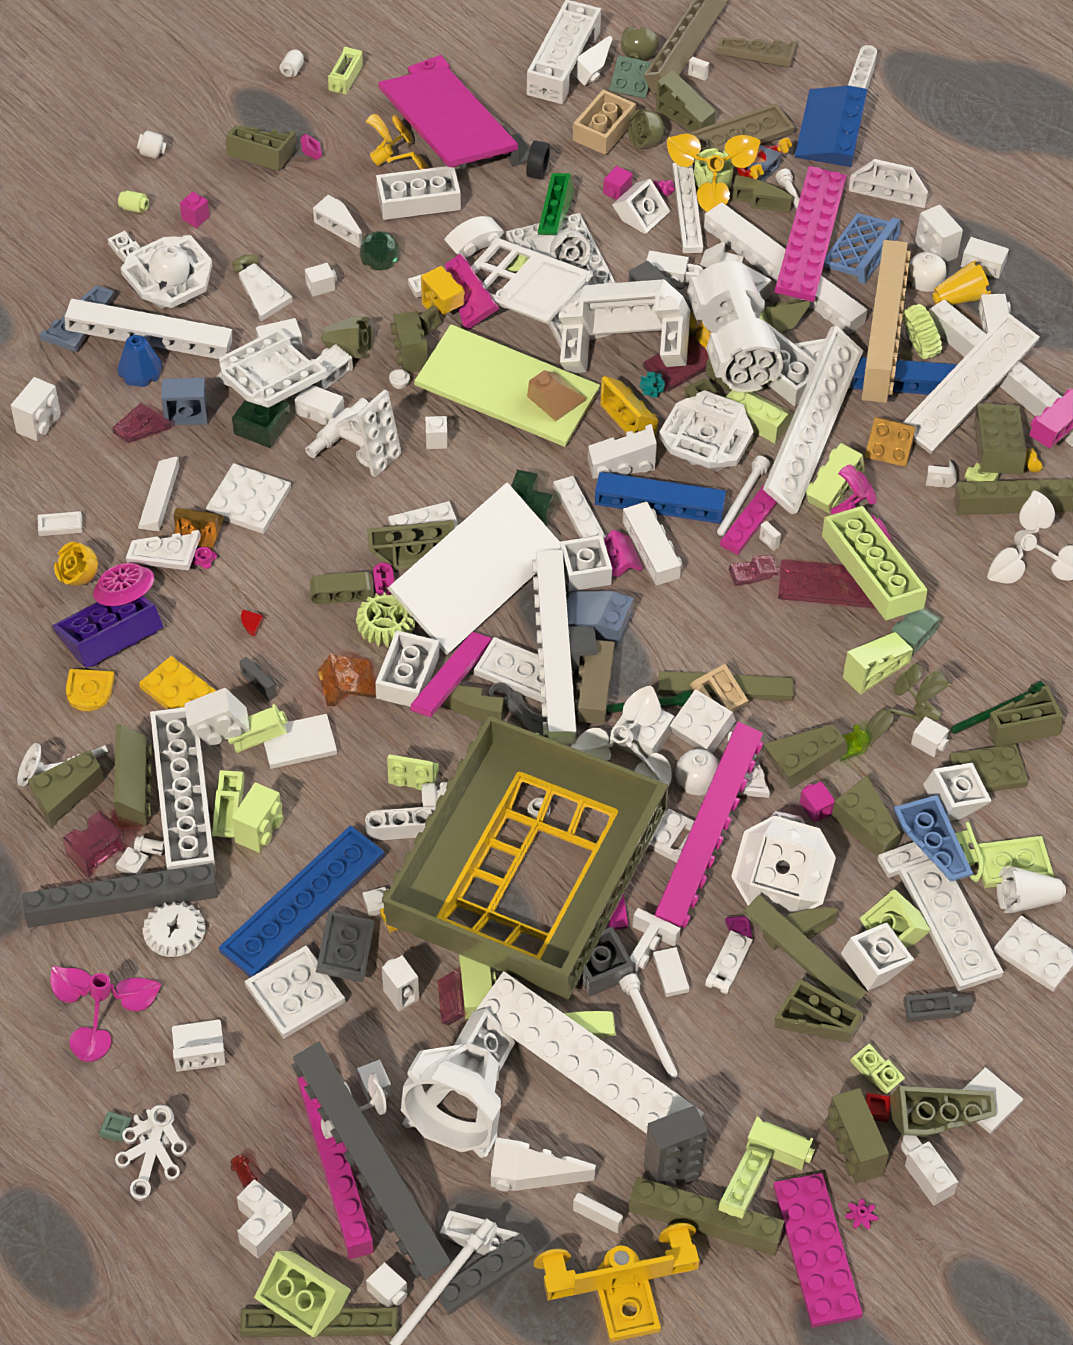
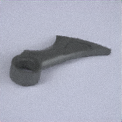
(515, 704)

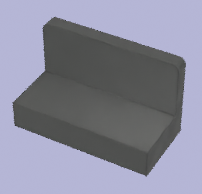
(521, 155)
(582, 643)

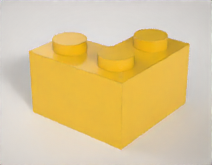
(441, 290)

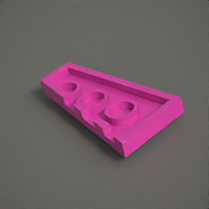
(477, 301)

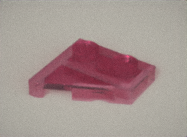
(140, 424)

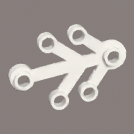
(152, 1148)

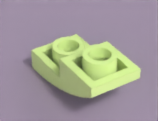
(876, 1070)

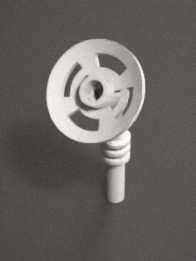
(32, 766)

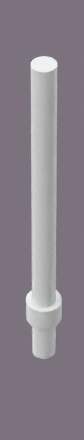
(473, 1242)

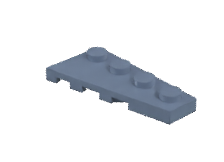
(71, 340)

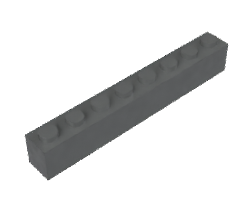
(118, 895)

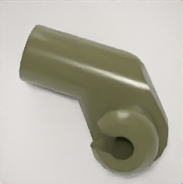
(244, 260)

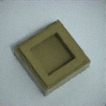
(430, 319)

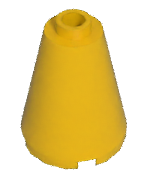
(963, 286)

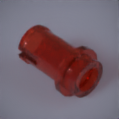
(244, 1172)

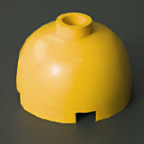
(76, 564)

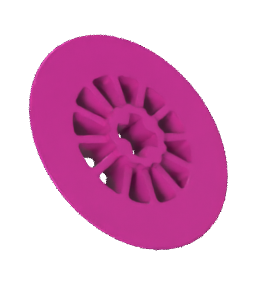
(123, 584)

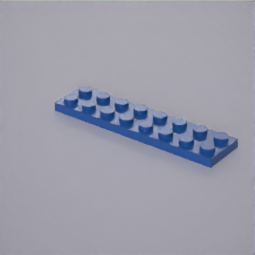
(301, 902)

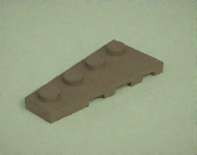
(773, 53)

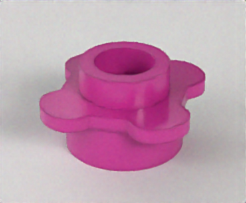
(202, 553)

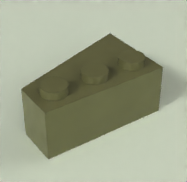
(682, 103)
(409, 341)
(65, 785)

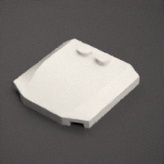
(269, 369)

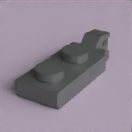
(935, 1006)

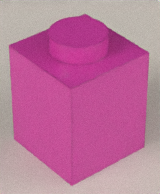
(617, 182)
(194, 209)
(817, 801)

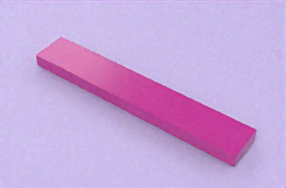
(450, 674)

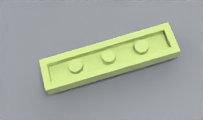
(745, 1182)

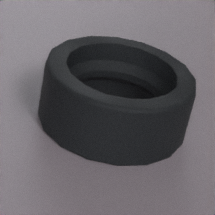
(538, 159)

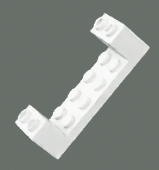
(560, 49)

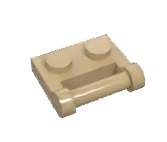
(724, 686)

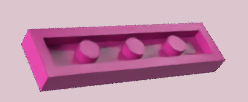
(748, 522)

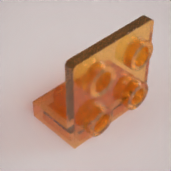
(344, 676)

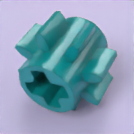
(652, 384)

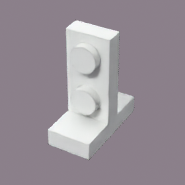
(654, 931)

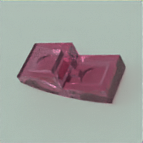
(755, 571)

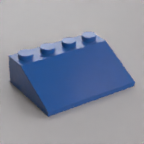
(831, 125)

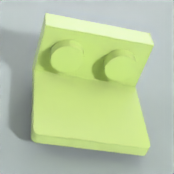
(410, 771)

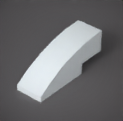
(459, 1226)

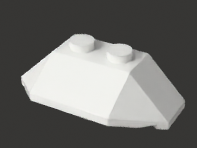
(889, 182)

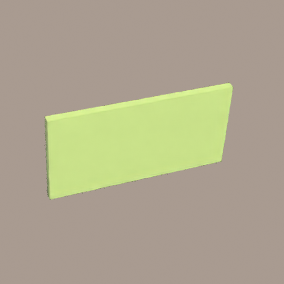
(496, 383)

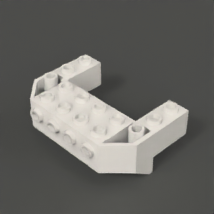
(624, 309)

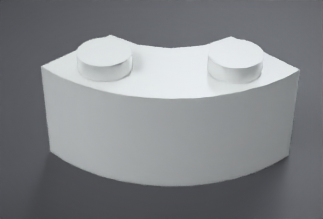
(473, 235)

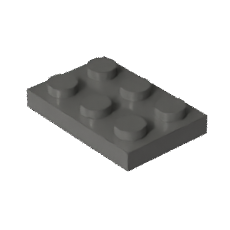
(345, 946)

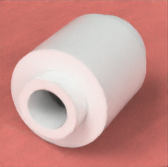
(291, 63)

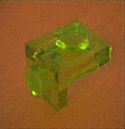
(856, 743)

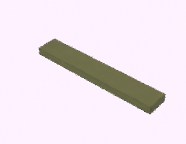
(752, 686)
(803, 951)
(349, 1322)

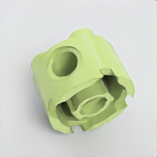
(703, 175)

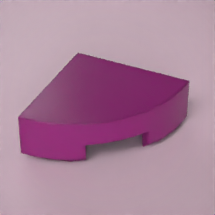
(739, 925)

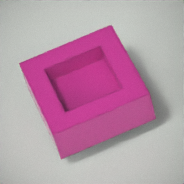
(311, 147)

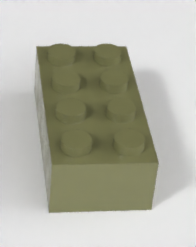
(1000, 438)

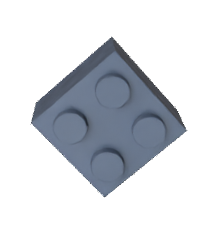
(185, 401)

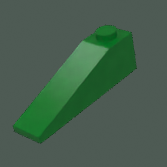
(556, 203)

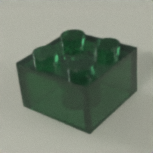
(261, 423)

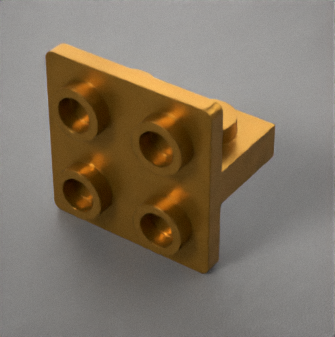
(890, 441)
(192, 520)

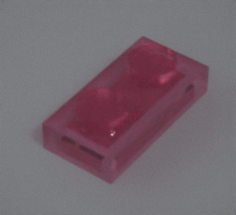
(451, 998)

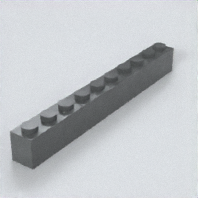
(371, 1161)

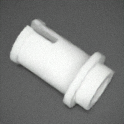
(149, 845)

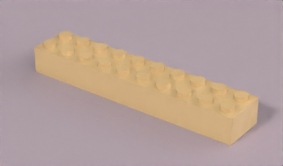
(886, 322)

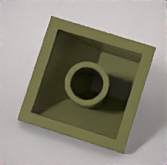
(785, 314)

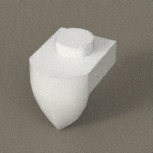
(941, 476)

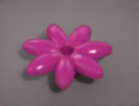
(861, 1214)

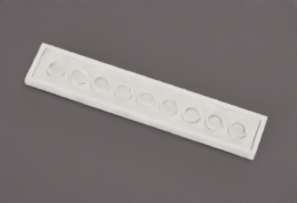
(813, 420)
(580, 1054)

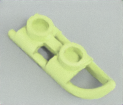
(973, 855)

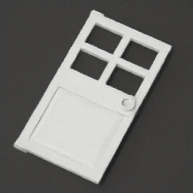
(538, 287)

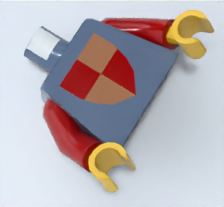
(766, 161)

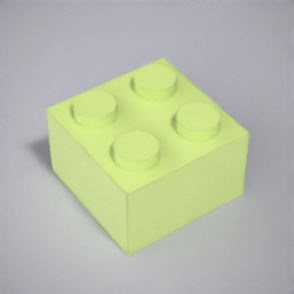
(257, 817)

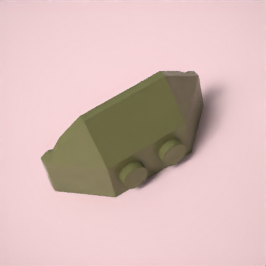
(406, 544)

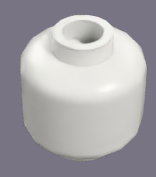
(151, 144)

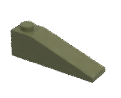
(935, 1110)

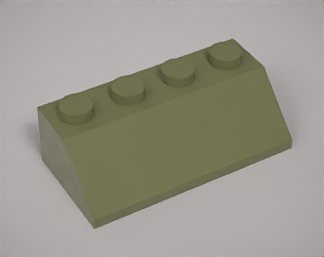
(131, 777)

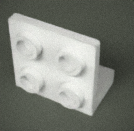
(198, 1045)

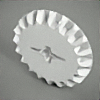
(182, 940)

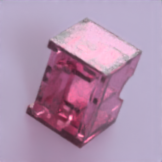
(94, 844)

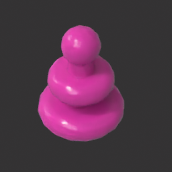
(666, 187)

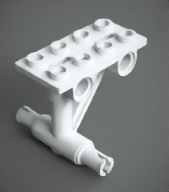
(366, 425)

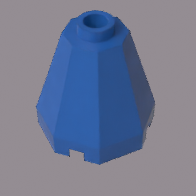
(139, 362)

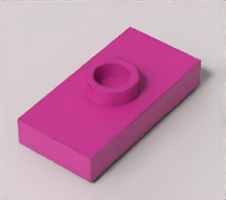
(429, 64)

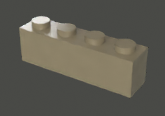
(595, 684)

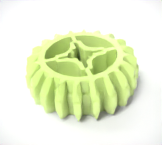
(922, 331)
(386, 612)

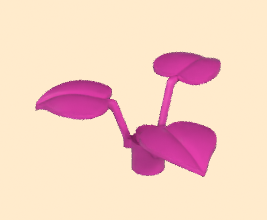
(862, 489)
(71, 983)

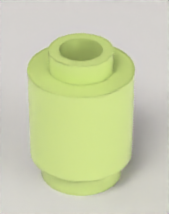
(133, 201)

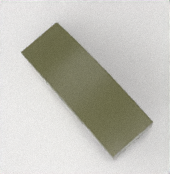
(761, 194)
(471, 703)
(809, 922)

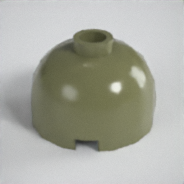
(639, 43)
(646, 129)

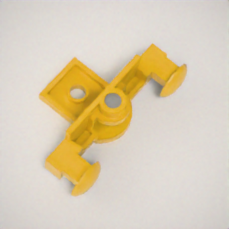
(622, 1280)

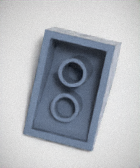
(604, 610)

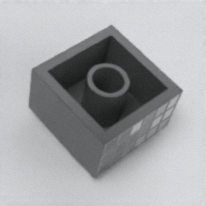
(607, 964)

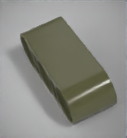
(341, 587)

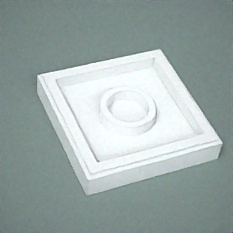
(1005, 1098)

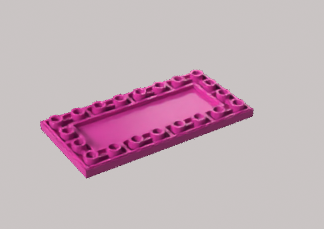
(448, 116)

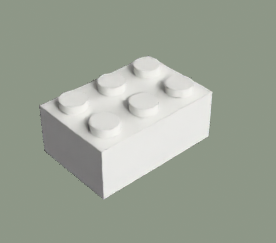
(406, 668)

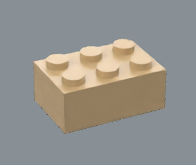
(603, 122)

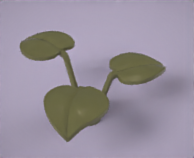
(929, 688)

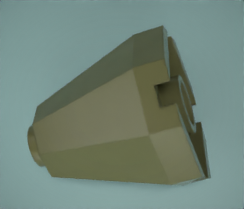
(350, 335)

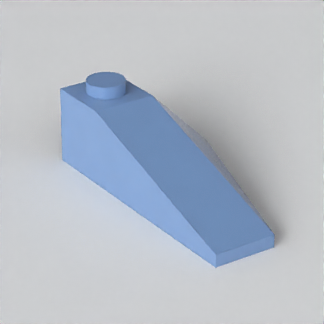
(932, 832)

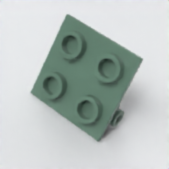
(629, 77)

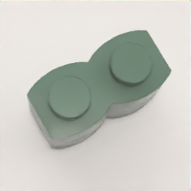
(917, 628)

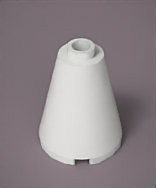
(1027, 890)

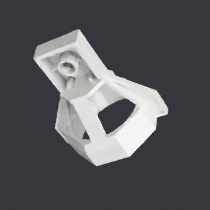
(470, 1070)

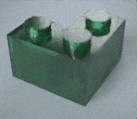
(526, 486)

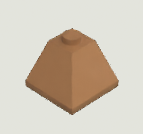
(554, 394)

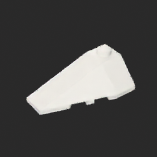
(521, 1168)

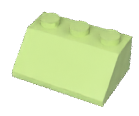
(764, 415)
(301, 1292)

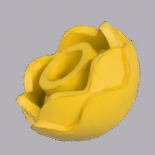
(1032, 461)

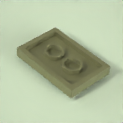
(997, 766)

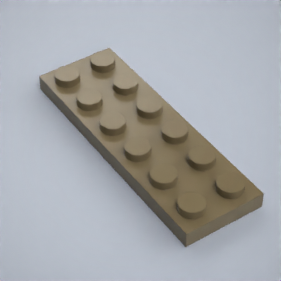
(764, 124)

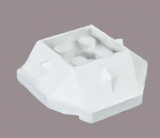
(162, 295)
(707, 431)
(798, 844)

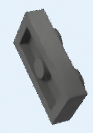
(254, 674)

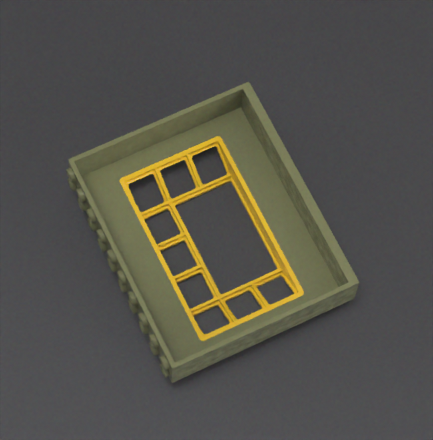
(467, 827)

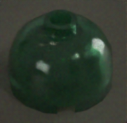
(379, 250)

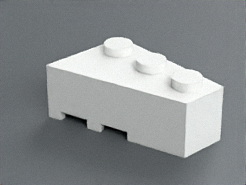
(625, 455)

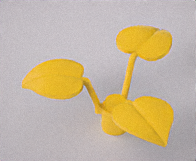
(741, 151)
(383, 152)

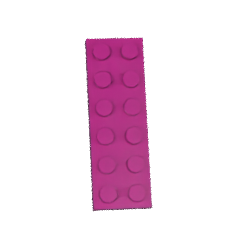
(817, 1250)

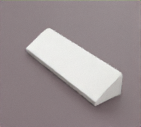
(159, 494)

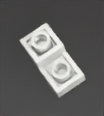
(122, 245)

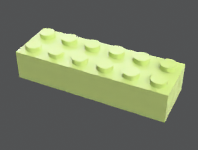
(874, 563)

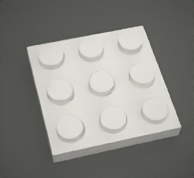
(248, 498)
(294, 992)

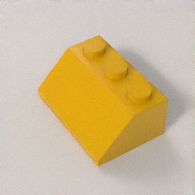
(625, 407)

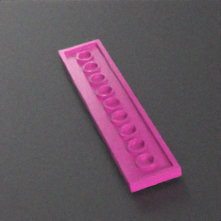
(810, 234)

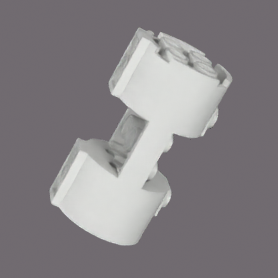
(740, 343)

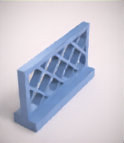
(868, 262)

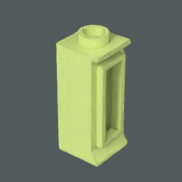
(342, 83)
(263, 727)
(784, 1144)

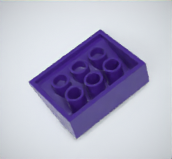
(105, 630)

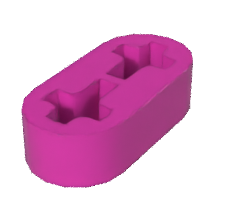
(380, 582)

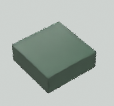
(114, 1125)

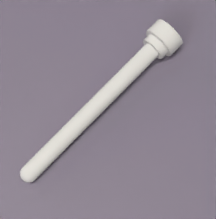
(785, 178)
(759, 466)
(630, 985)

